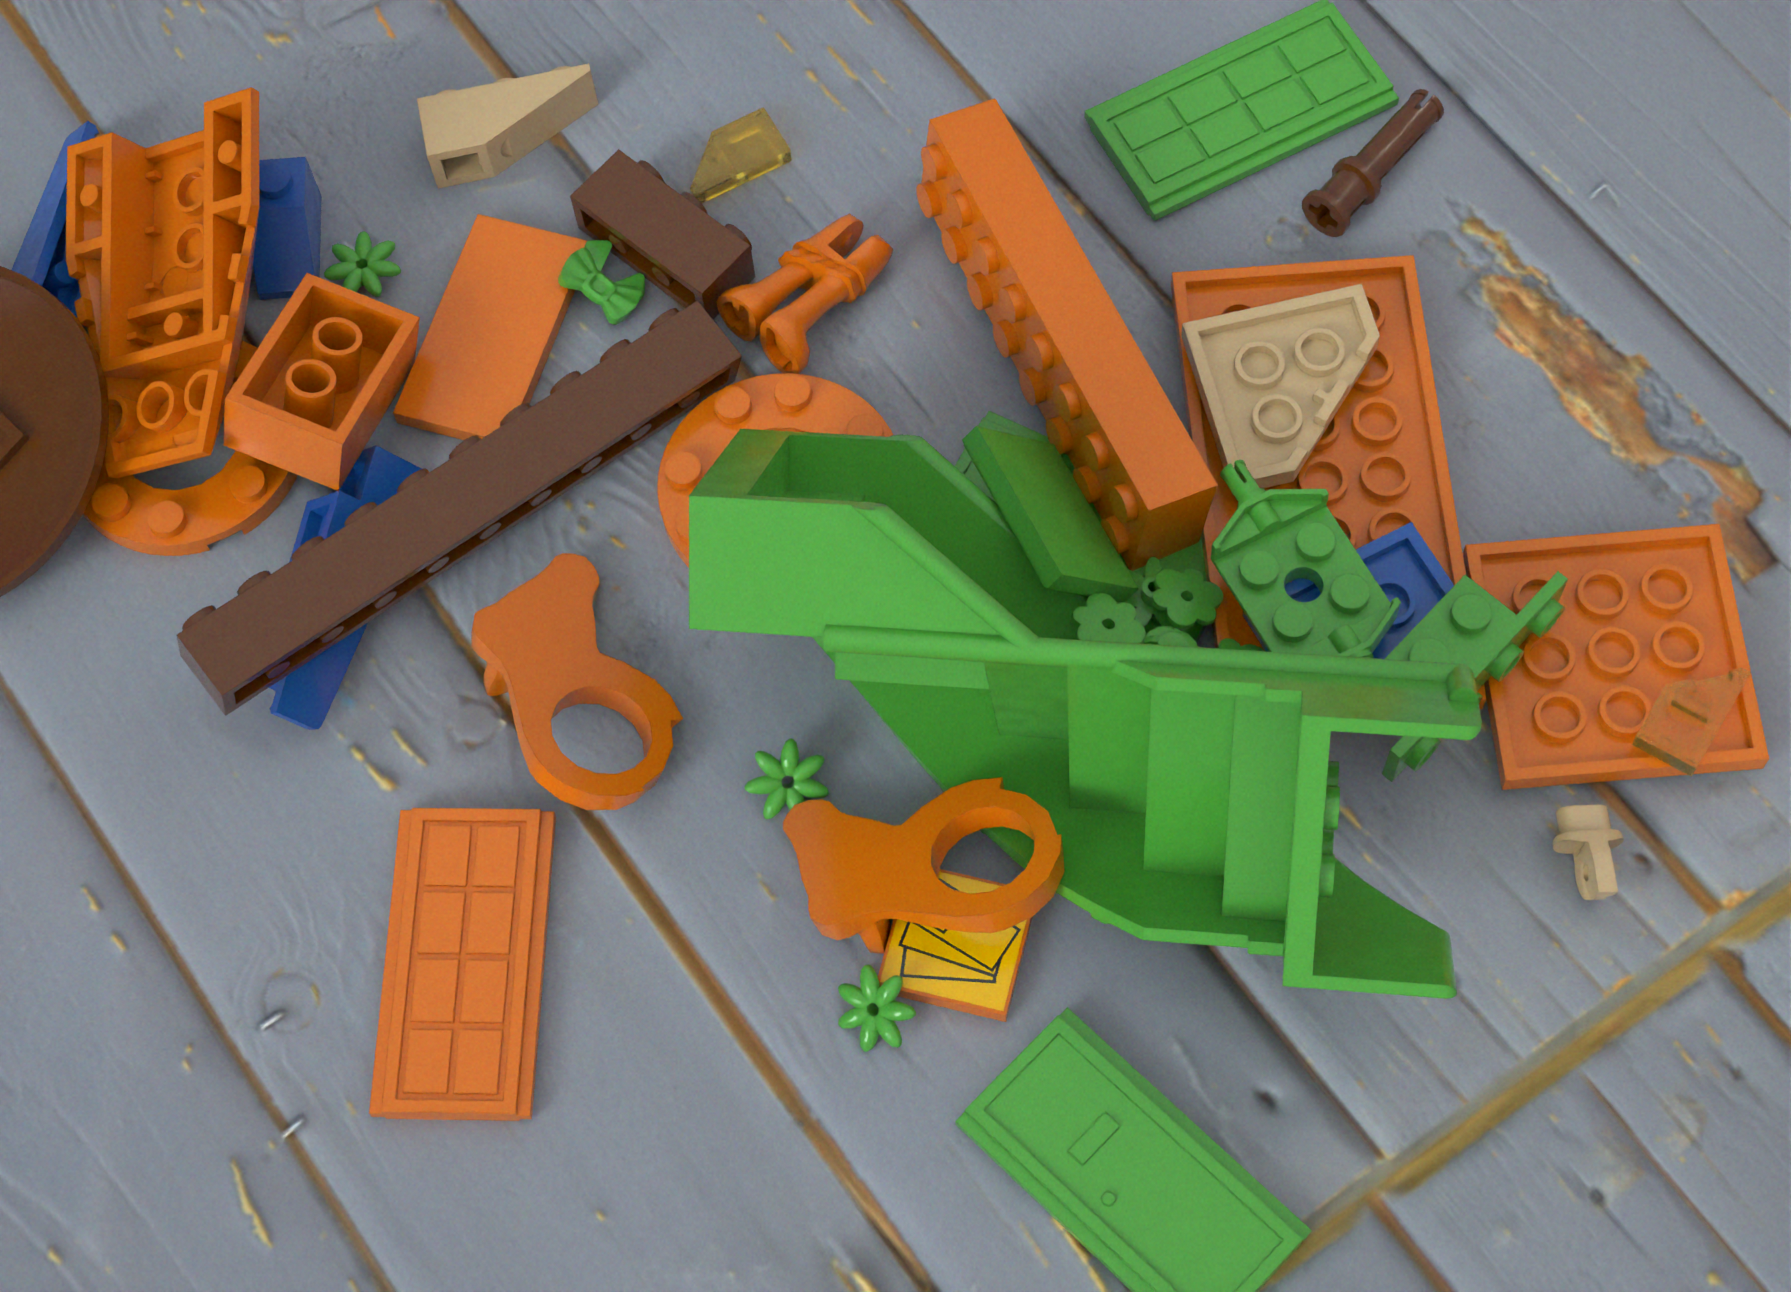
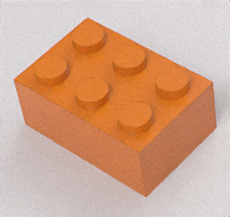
(320, 381)

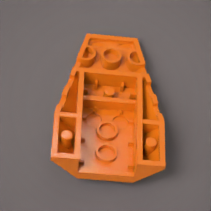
(166, 277)

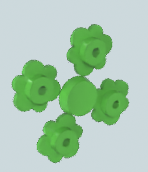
(1182, 596)

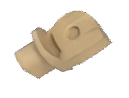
(1589, 837)

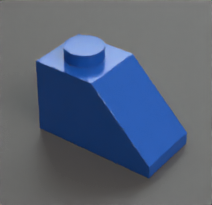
(286, 227)

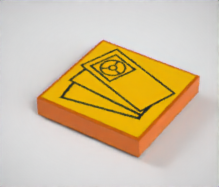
(957, 968)

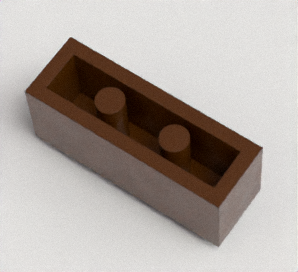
(662, 232)

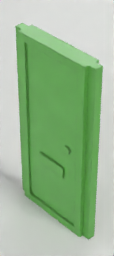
(1240, 108)
(1128, 1169)

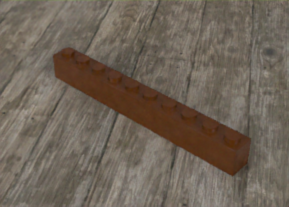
(455, 508)

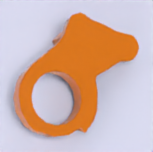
(547, 658)
(875, 872)

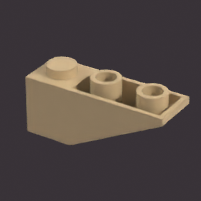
(493, 125)

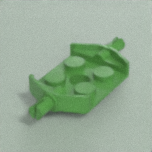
(1291, 537)

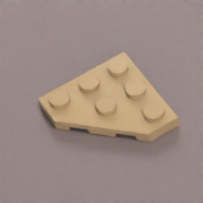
(1279, 376)

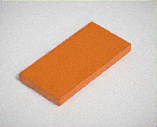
(489, 330)

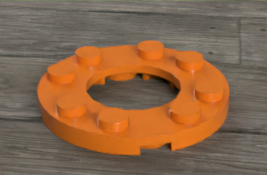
(757, 403)
(192, 517)

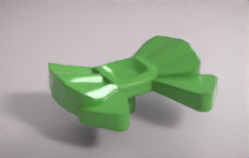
(584, 273)

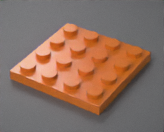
(1634, 619)

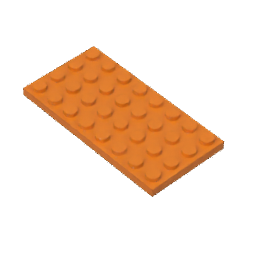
(1384, 445)

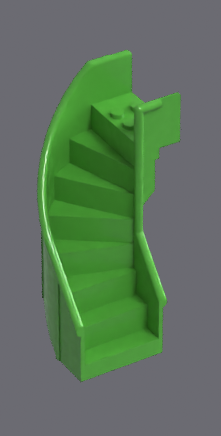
(1175, 773)

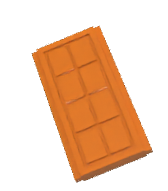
(464, 965)

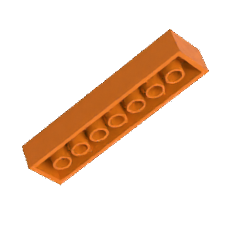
(1063, 335)

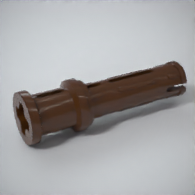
(1359, 177)

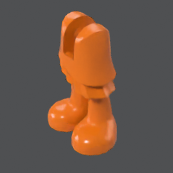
(813, 266)

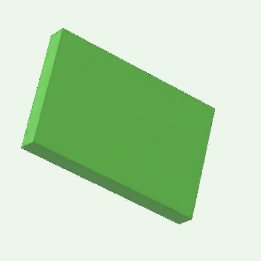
(1049, 514)

